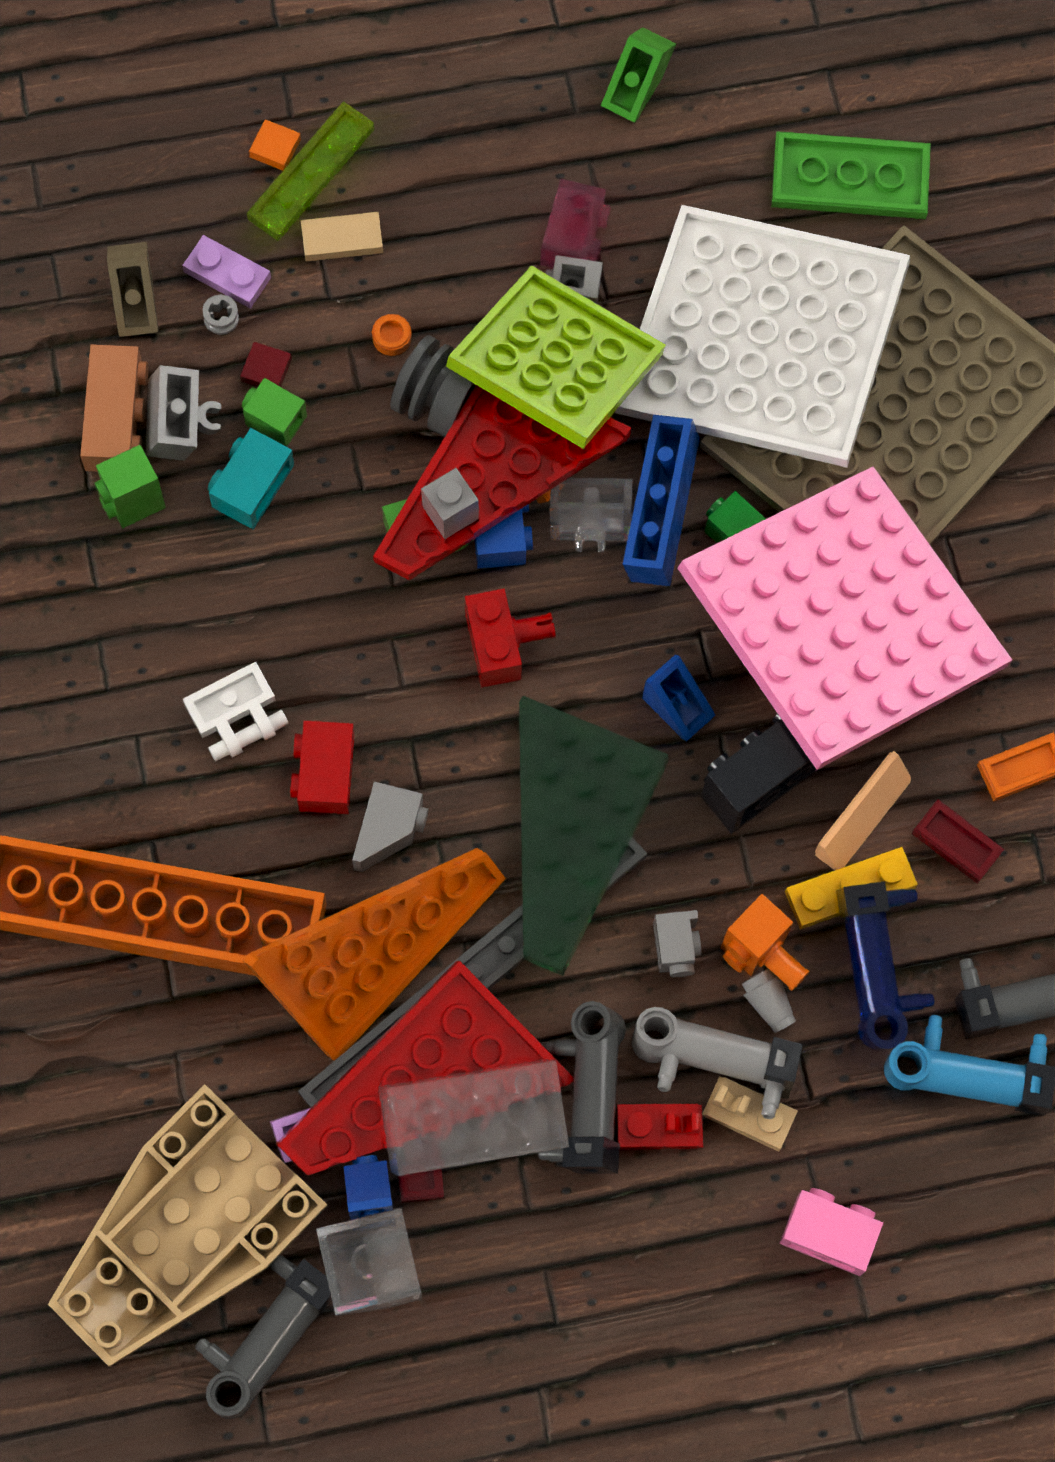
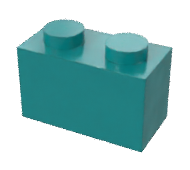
(250, 477)

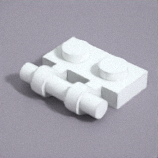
(230, 700)

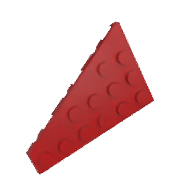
(507, 466)
(446, 1032)

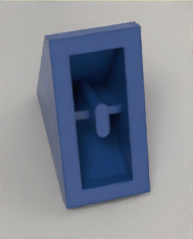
(677, 698)

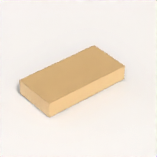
(342, 236)

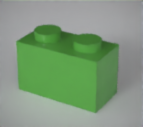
(129, 487)

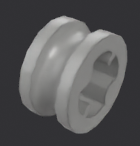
(225, 324)

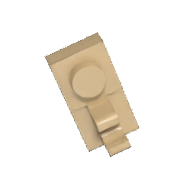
(741, 1112)

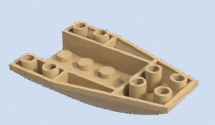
(182, 1229)

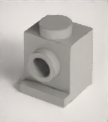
(580, 273)
(677, 942)

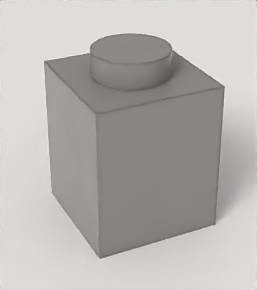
(450, 503)

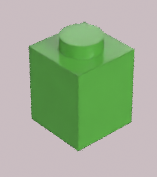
(274, 411)

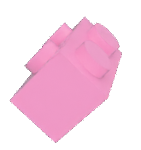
(832, 1231)

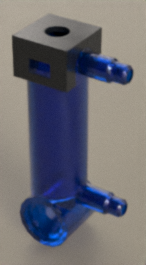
(872, 960)

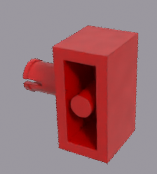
(498, 636)

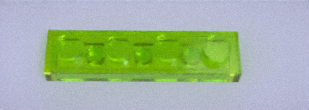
(310, 171)

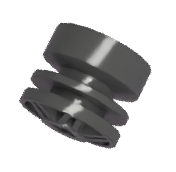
(429, 384)

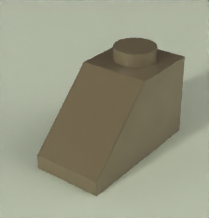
(132, 289)

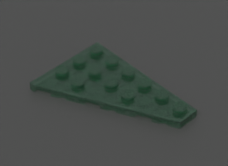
(577, 816)

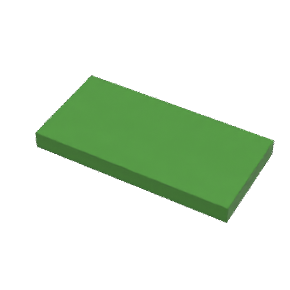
(851, 175)

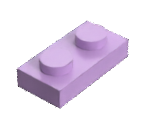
(226, 271)

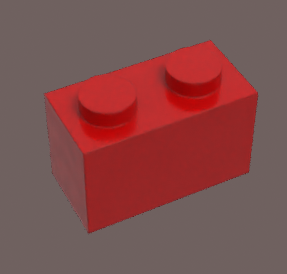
(324, 767)

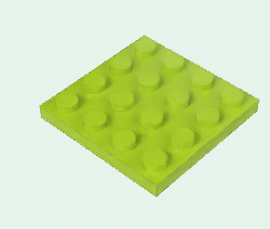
(556, 356)

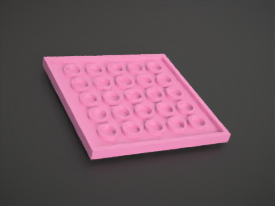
(844, 616)

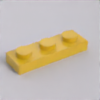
(817, 897)

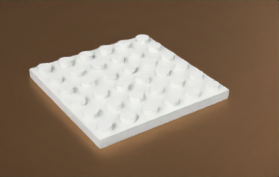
(767, 333)

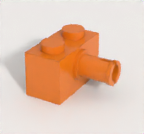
(758, 941)

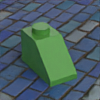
(638, 73)

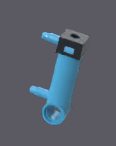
(1023, 1086)

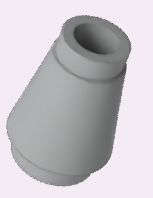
(769, 999)

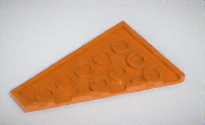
(359, 960)

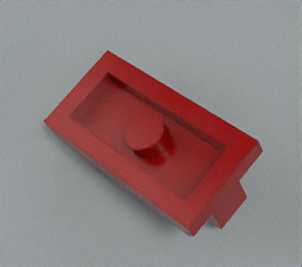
(659, 1126)

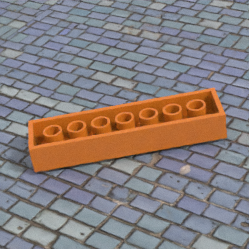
(146, 905)

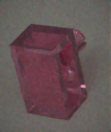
(575, 223)

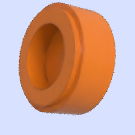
(391, 334)

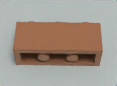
(112, 403)

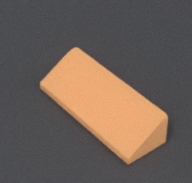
(864, 812)

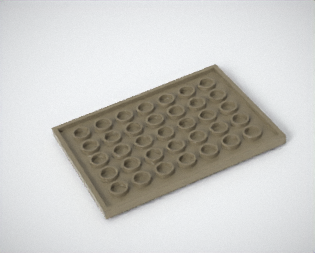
(946, 406)

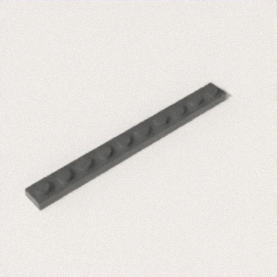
(487, 960)

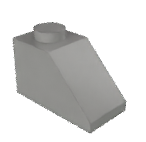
(388, 824)

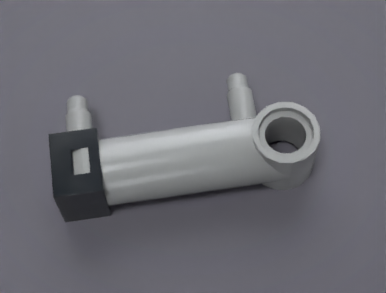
(717, 1051)

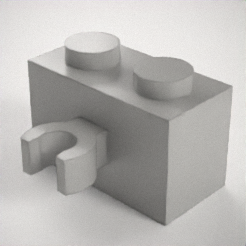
(175, 413)

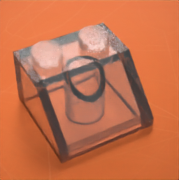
(369, 1263)

